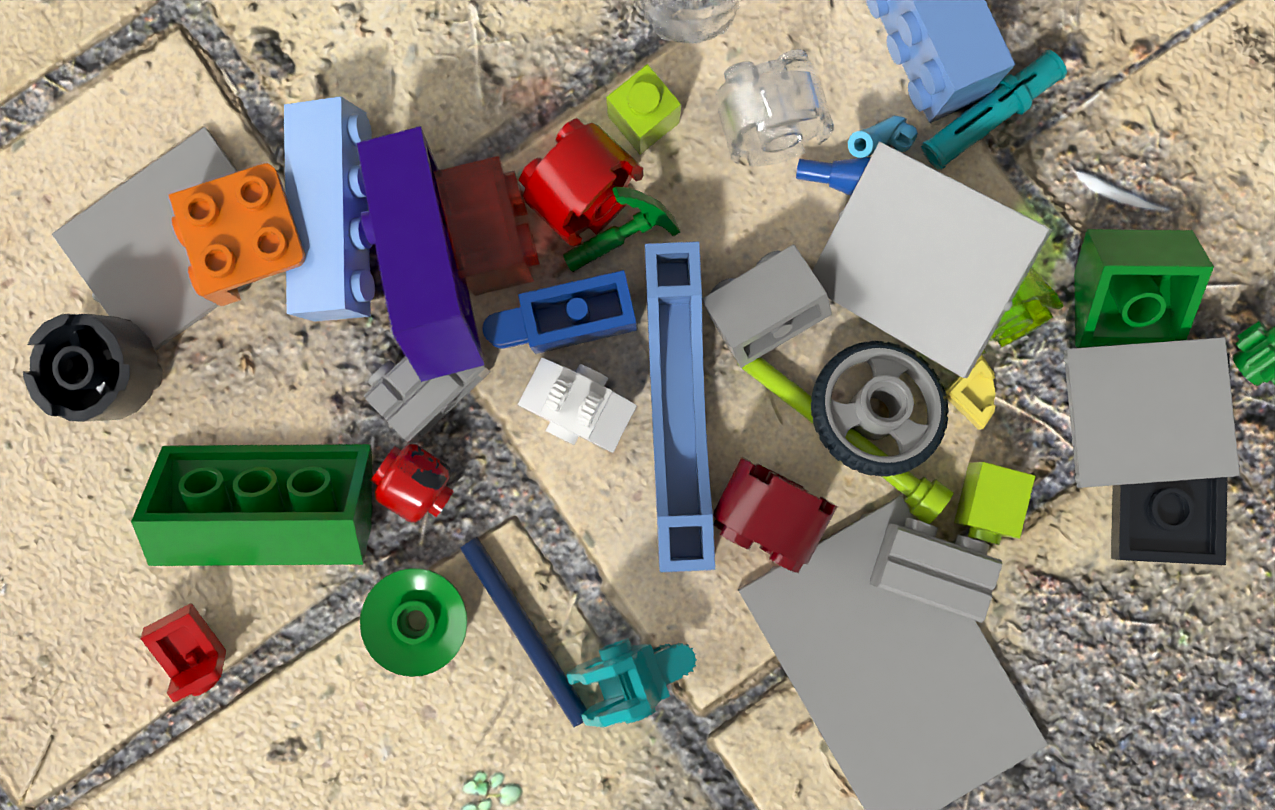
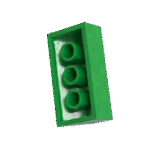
(257, 505)

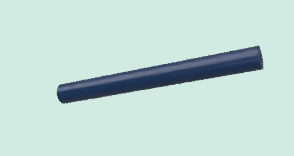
(524, 631)

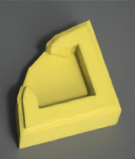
(974, 394)

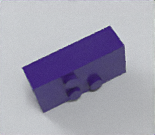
(417, 264)

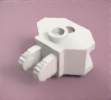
(577, 404)

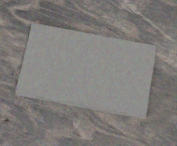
(891, 682)

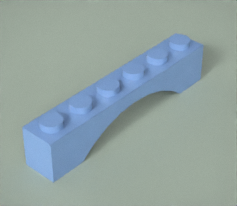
(678, 407)

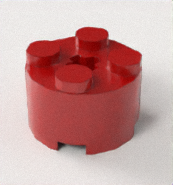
(576, 180)

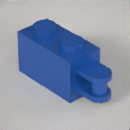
(565, 315)

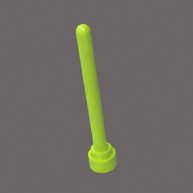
(924, 497)

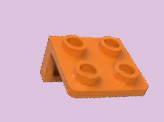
(236, 232)

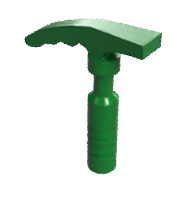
(651, 213)

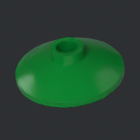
(387, 627)

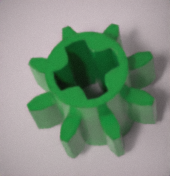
(1256, 354)

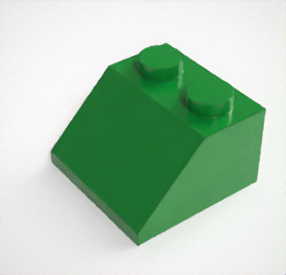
(1138, 286)

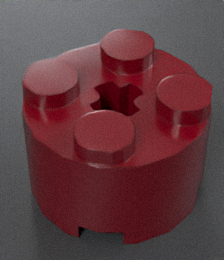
(773, 513)

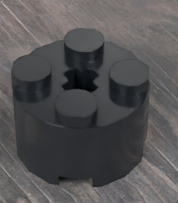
(91, 367)

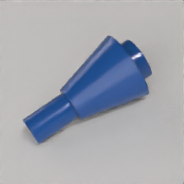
(840, 175)

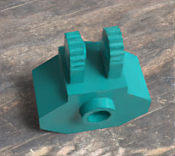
(631, 679)

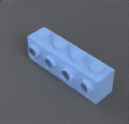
(326, 203)

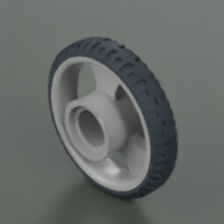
(887, 363)

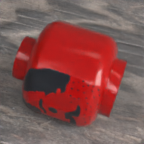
(412, 483)

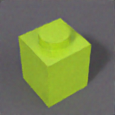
(643, 109)
(994, 502)

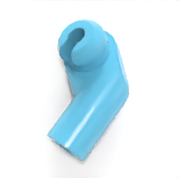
(891, 131)

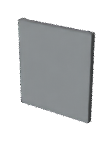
(1151, 412)

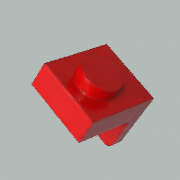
(186, 652)

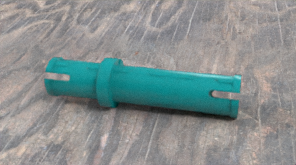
(1012, 96)

